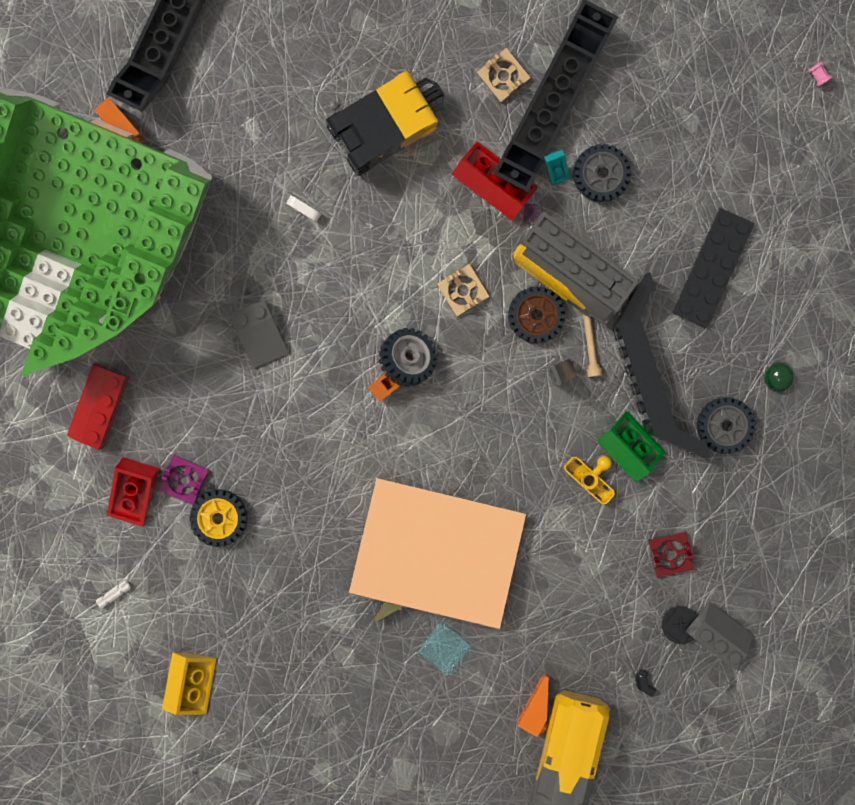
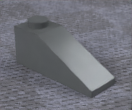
(562, 371)

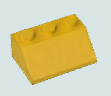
(189, 684)

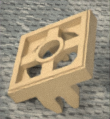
(506, 56)
(444, 287)

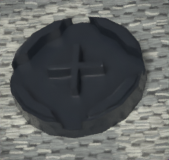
(676, 622)

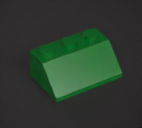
(631, 446)

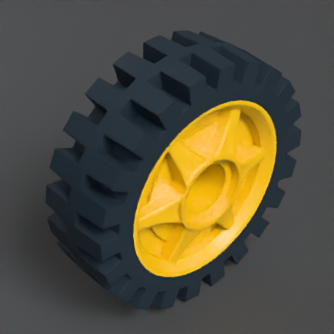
(207, 528)

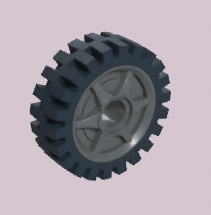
(617, 171)
(741, 425)

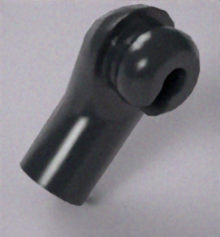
(642, 683)

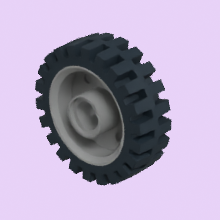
(395, 360)

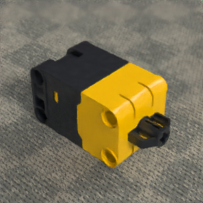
(386, 121)

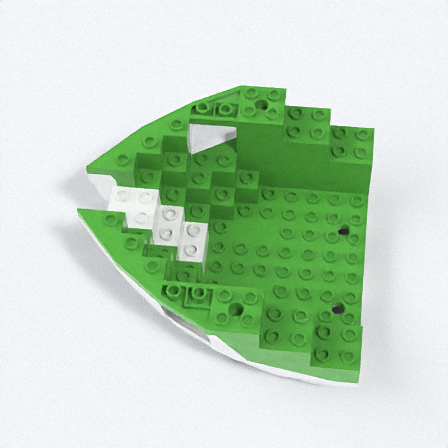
(83, 227)

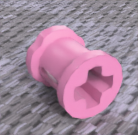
(820, 74)

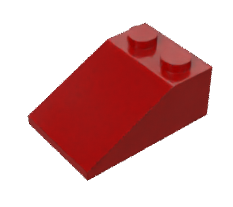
(132, 491)

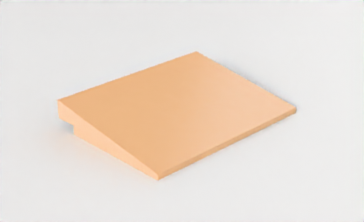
(437, 553)

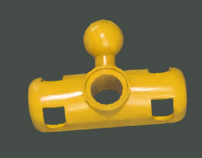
(580, 472)

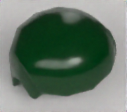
(778, 376)

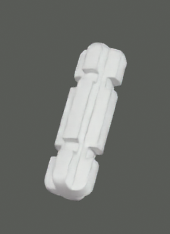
(113, 594)

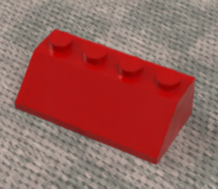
(477, 172)
(97, 407)

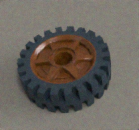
(536, 299)

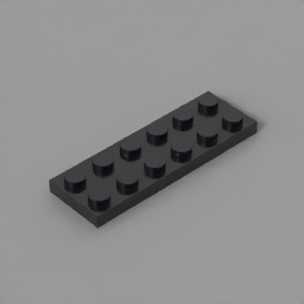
(713, 268)

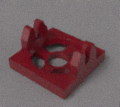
(687, 563)

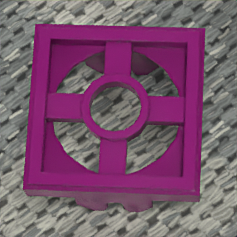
(165, 484)

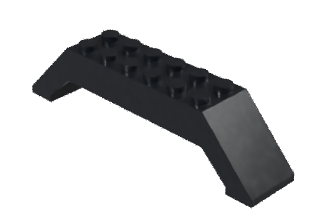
(155, 52)
(555, 95)
(644, 373)

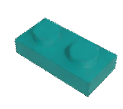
(557, 167)

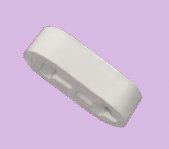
(303, 208)

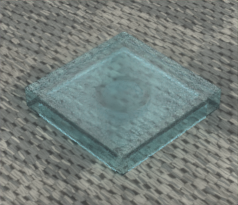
(443, 648)

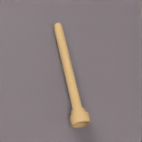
(594, 368)

